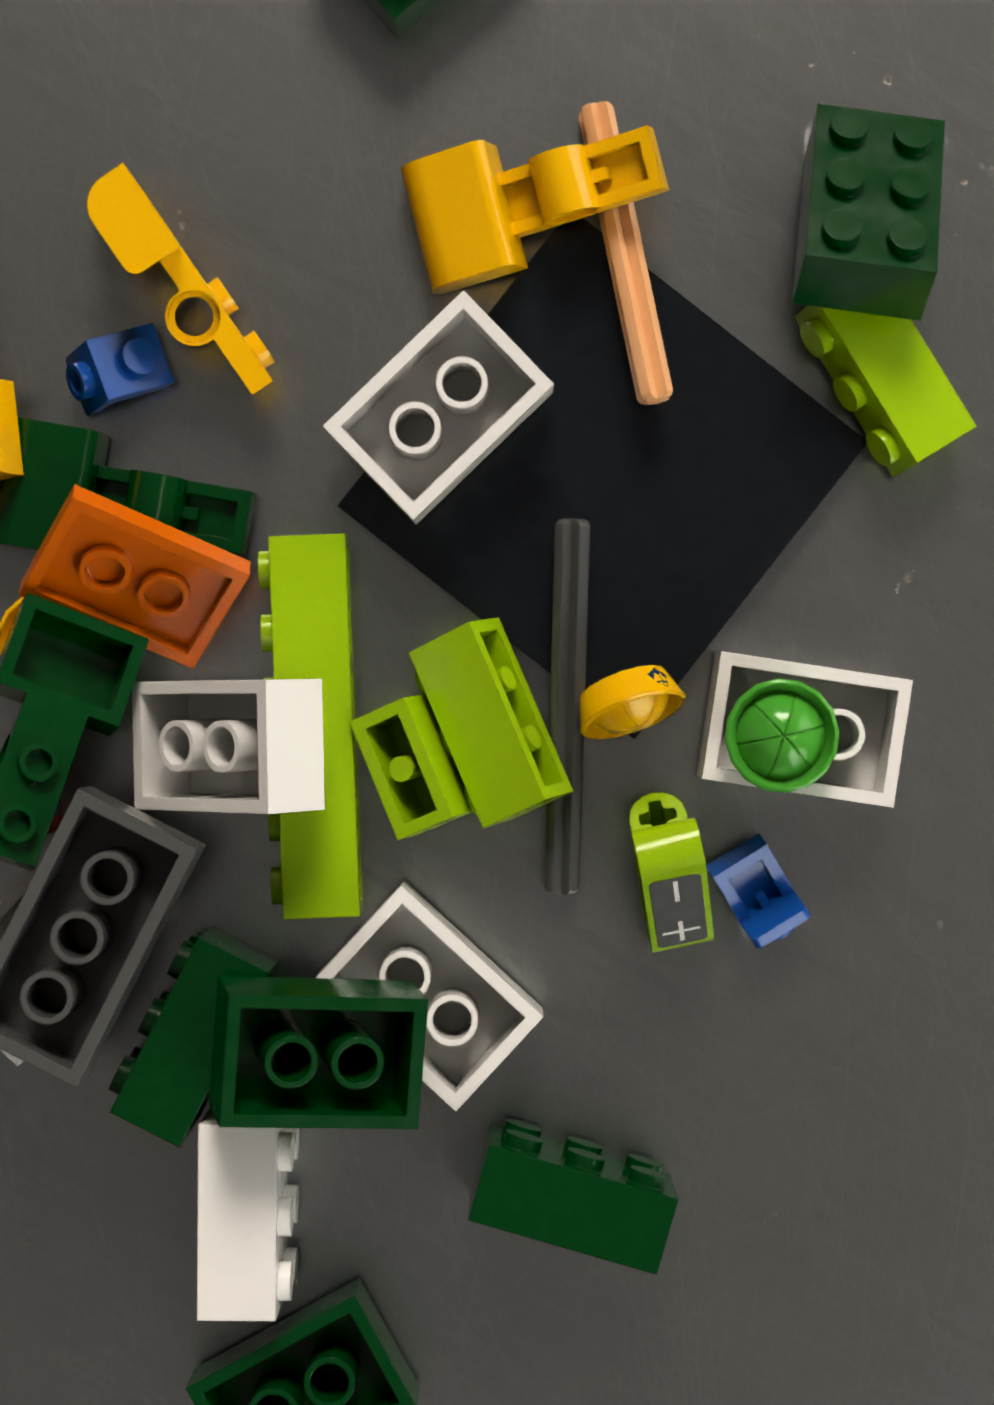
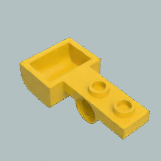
(475, 213)
(143, 240)

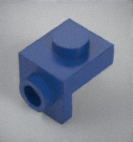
(117, 368)
(758, 892)

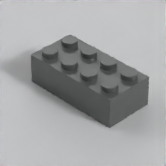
(87, 931)

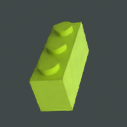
(887, 382)
(489, 722)

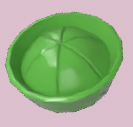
(782, 735)

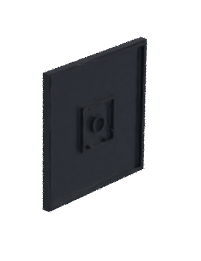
(677, 493)

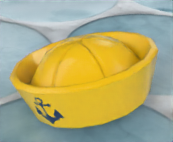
(628, 702)

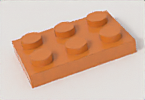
(136, 575)

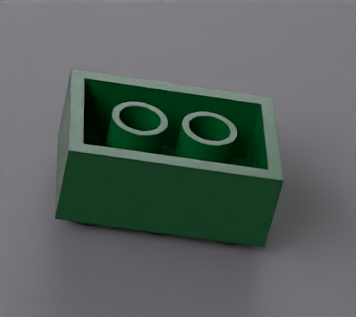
(870, 212)
(317, 1053)
(170, 1077)
(573, 1196)
(318, 1356)

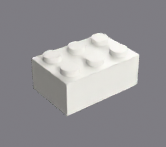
(439, 407)
(867, 709)
(228, 745)
(472, 1005)
(245, 1221)

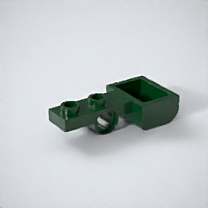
(67, 455)
(67, 678)

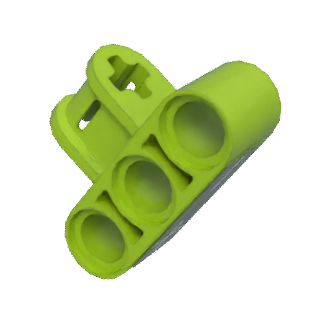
(670, 873)

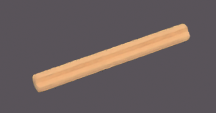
(630, 277)

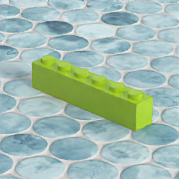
(314, 640)

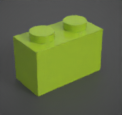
(410, 766)

